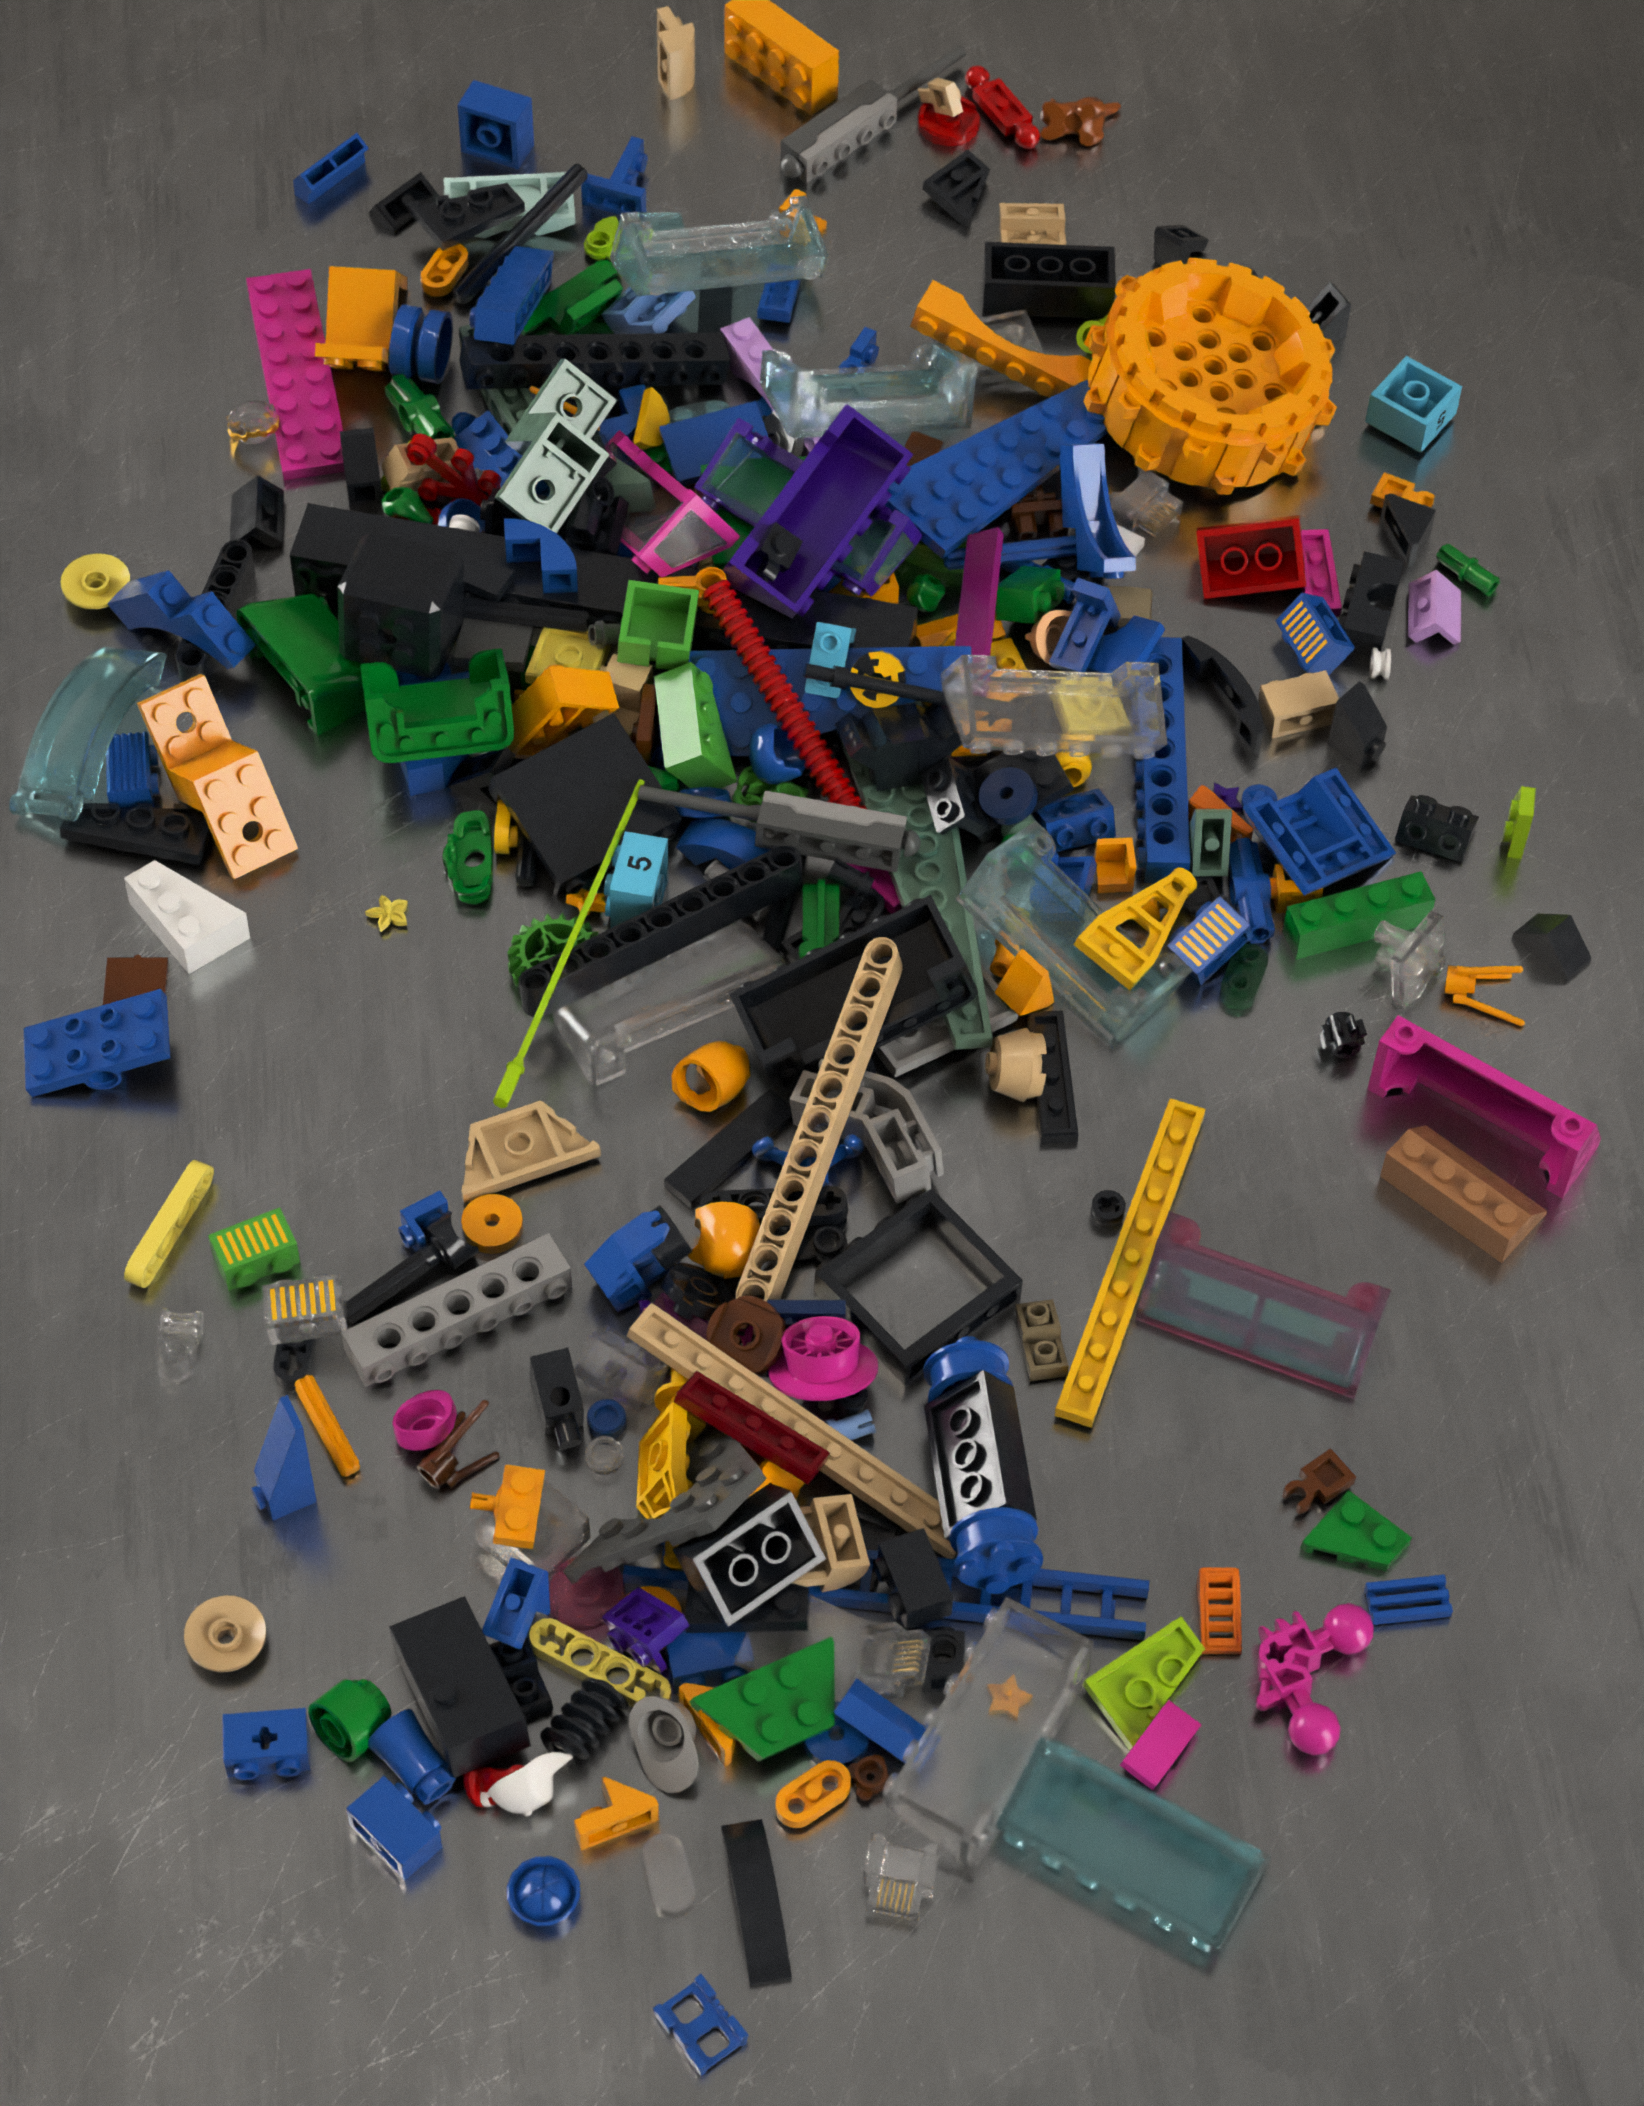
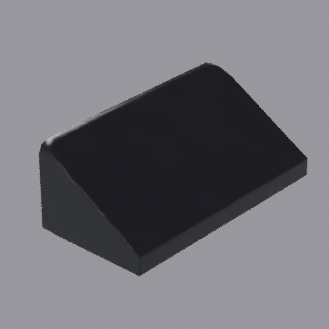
(393, 209)

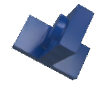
(620, 191)
(1085, 626)

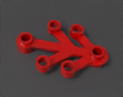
(422, 451)

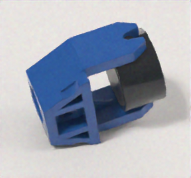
(637, 1257)

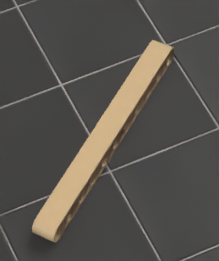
(822, 1110)

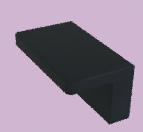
(258, 512)

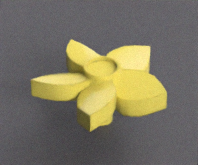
(389, 912)

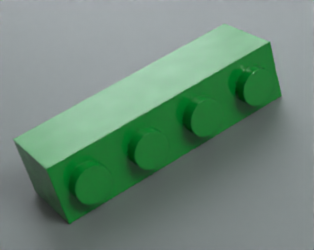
(1355, 914)

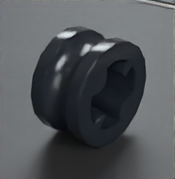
(1106, 1199)

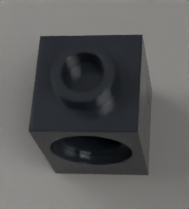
(945, 1641)

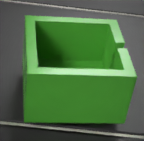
(657, 625)

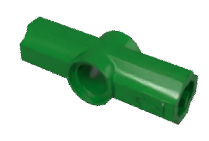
(416, 410)

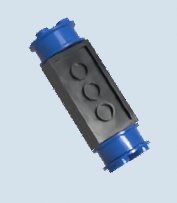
(981, 1465)

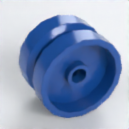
(421, 343)

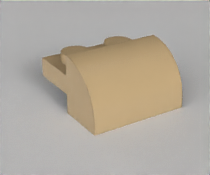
(675, 54)
(841, 1541)

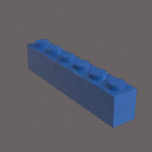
(512, 295)

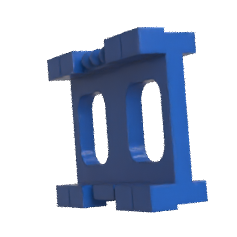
(712, 2017)

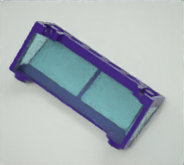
(753, 471)

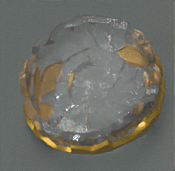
(252, 422)

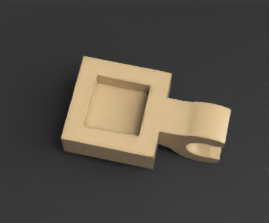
(943, 95)

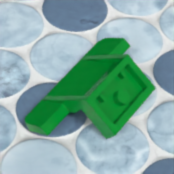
(577, 300)

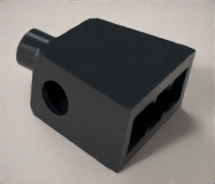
(557, 1396)

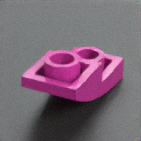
(1160, 1745)

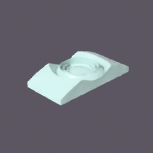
(528, 187)

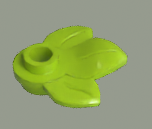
(601, 239)

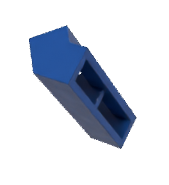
(878, 1719)

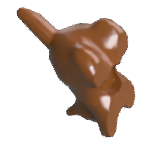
(1080, 118)

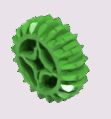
(545, 935)

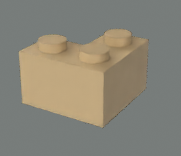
(628, 687)

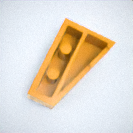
(557, 705)

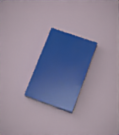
(697, 439)

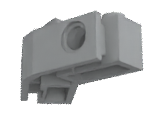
(884, 1134)

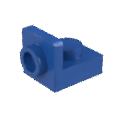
(418, 1216)

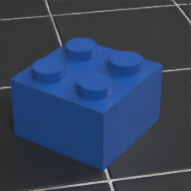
(496, 124)

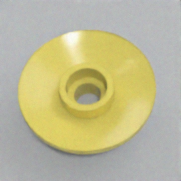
(94, 580)

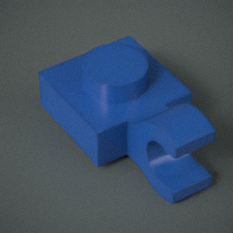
(862, 350)

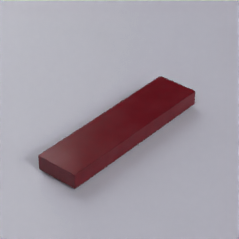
(752, 1427)

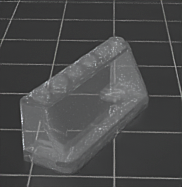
(1056, 709)
(662, 999)
(984, 1732)

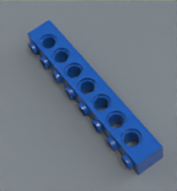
(1164, 777)

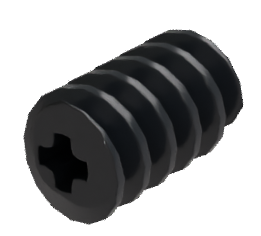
(582, 1718)

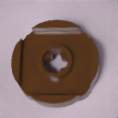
(738, 1315)

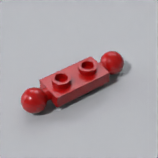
(1002, 107)

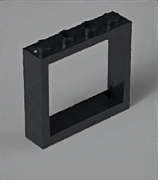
(965, 1322)

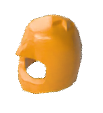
(722, 1066)
(725, 1237)

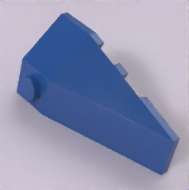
(283, 1465)

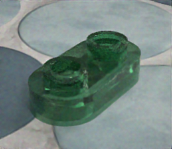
(1245, 974)

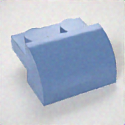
(645, 313)

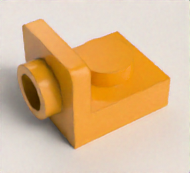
(1286, 892)

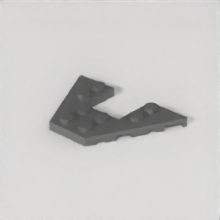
(724, 1481)

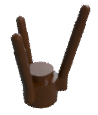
(440, 1463)

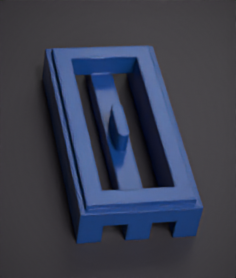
(1407, 1585)

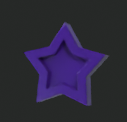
(1229, 796)

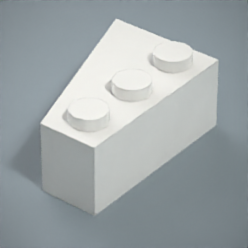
(185, 916)

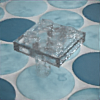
(1411, 956)

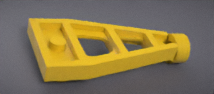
(1118, 954)

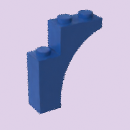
(1089, 511)
(201, 619)

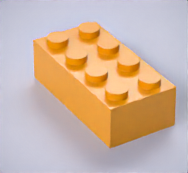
(782, 53)

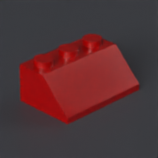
(1251, 557)

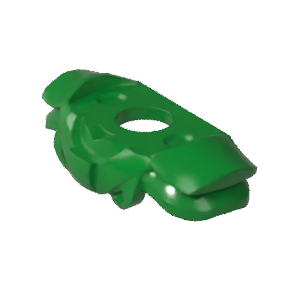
(470, 835)

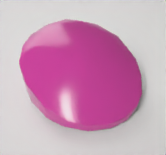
(424, 1420)

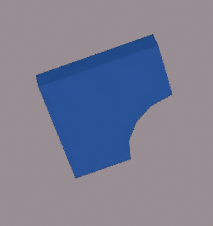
(1128, 644)

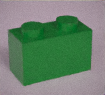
(1029, 594)

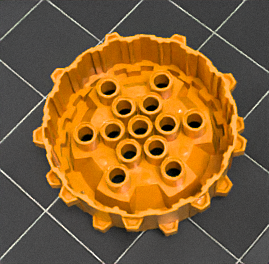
(1210, 374)

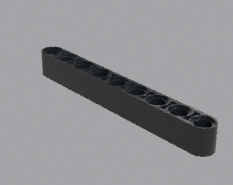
(664, 929)

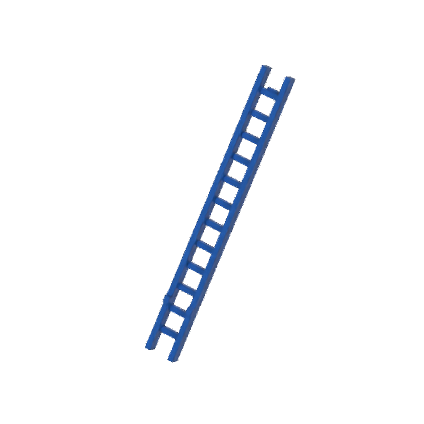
(864, 1599)

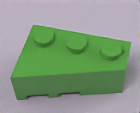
(692, 729)

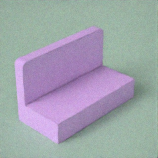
(1434, 608)

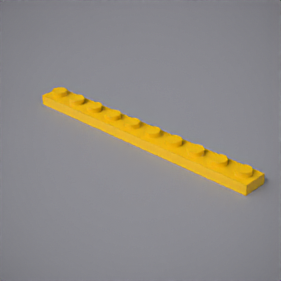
(1129, 1264)

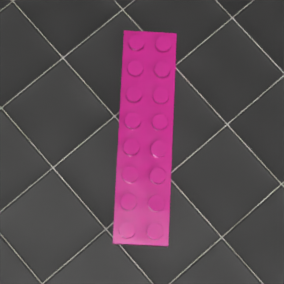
(295, 379)

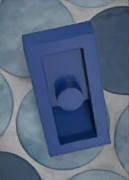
(519, 1596)

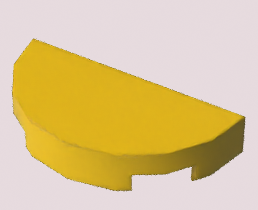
(651, 415)

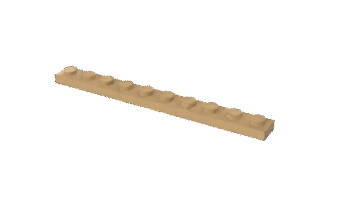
(847, 1461)

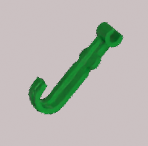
(819, 916)

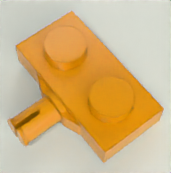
(514, 1506)

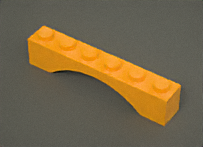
(949, 319)

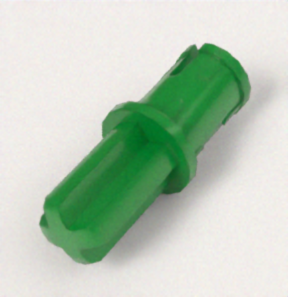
(1468, 569)

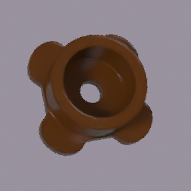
(859, 1771)

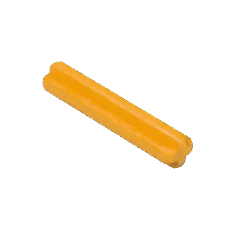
(327, 1425)

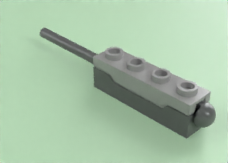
(851, 123)
(811, 826)

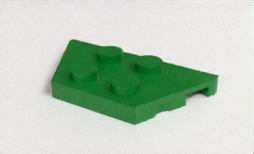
(777, 1702)

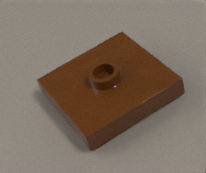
(645, 730)

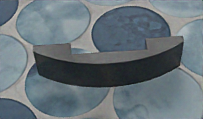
(1207, 663)
(757, 1902)

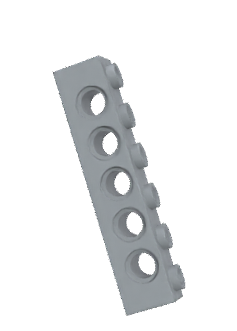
(466, 1292)

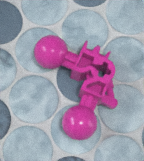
(1312, 1725)

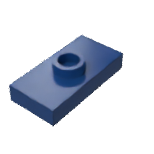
(778, 300)

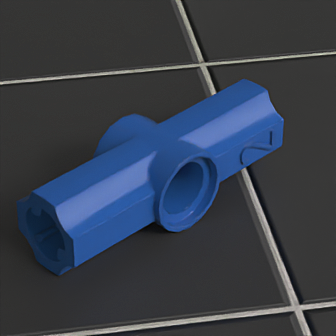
(1250, 889)

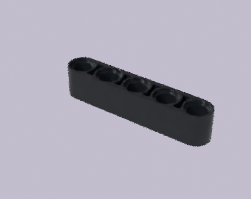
(230, 584)

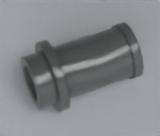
(603, 634)

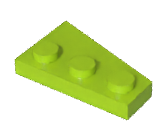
(1143, 1679)

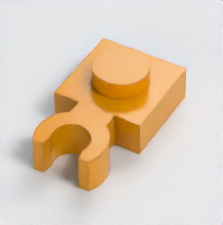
(1394, 485)

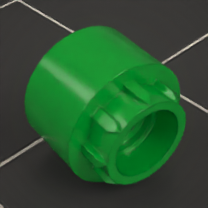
(349, 1716)

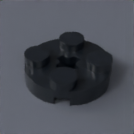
(694, 1292)

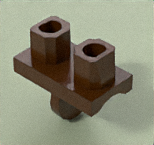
(1035, 510)

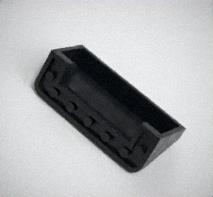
(799, 1004)

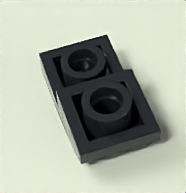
(523, 1678)

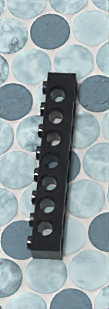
(604, 358)

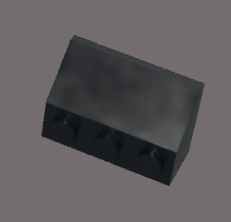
(751, 1554)

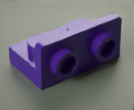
(643, 1627)

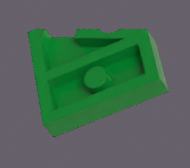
(1358, 1535)

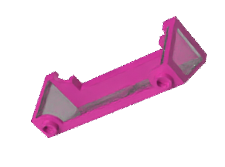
(680, 527)

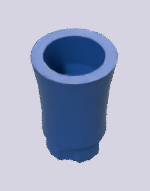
(412, 1756)

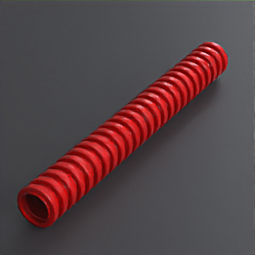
(779, 695)

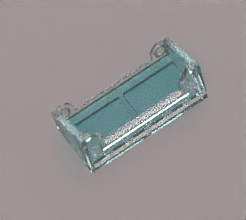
(720, 255)
(922, 396)
(1041, 910)

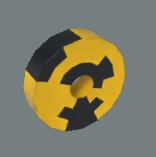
(882, 663)

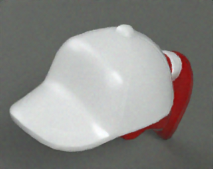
(517, 1788)

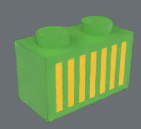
(254, 1249)

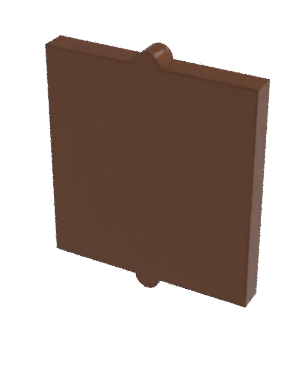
(134, 976)

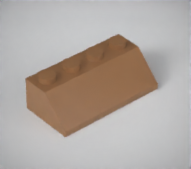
(1460, 1191)

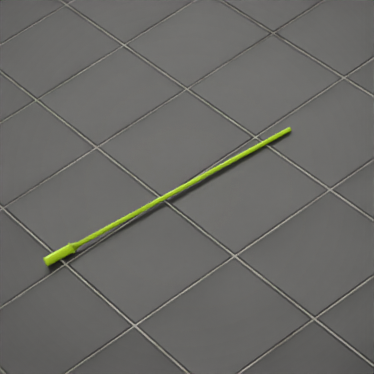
(515, 1067)

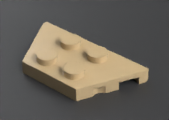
(520, 1149)

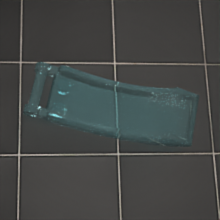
(79, 727)

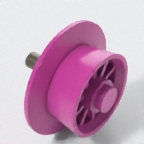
(823, 1361)

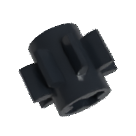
(1343, 1034)

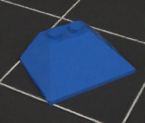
(1319, 832)

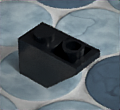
(361, 467)

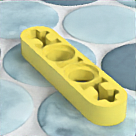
(169, 1224)
(603, 1661)

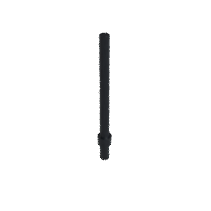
(841, 677)

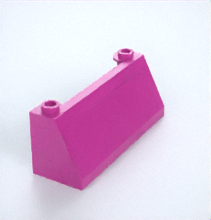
(1414, 1055)

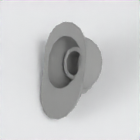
(665, 1742)

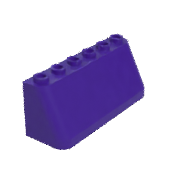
(824, 508)

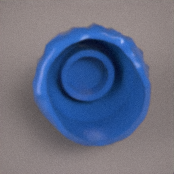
(773, 755)

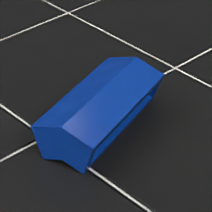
(328, 171)

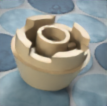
(1016, 1064)

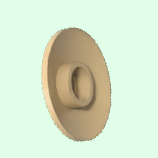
(221, 1618)

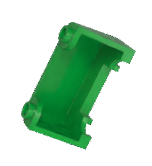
(303, 646)
(439, 715)

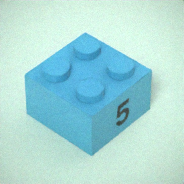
(1413, 404)
(638, 877)

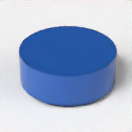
(606, 1419)

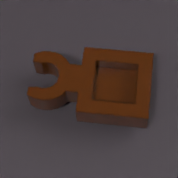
(1321, 1478)

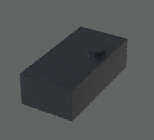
(1049, 279)
(460, 1686)

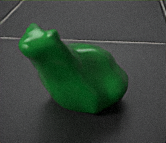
(405, 503)

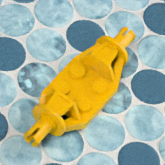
(664, 1457)

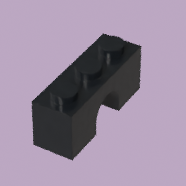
(1375, 584)

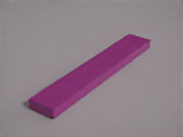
(979, 591)

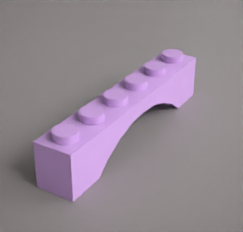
(745, 351)

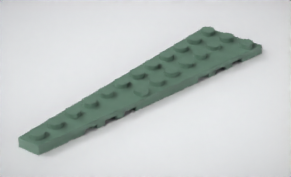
(936, 872)

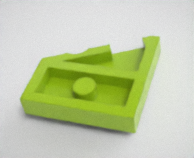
(1519, 821)

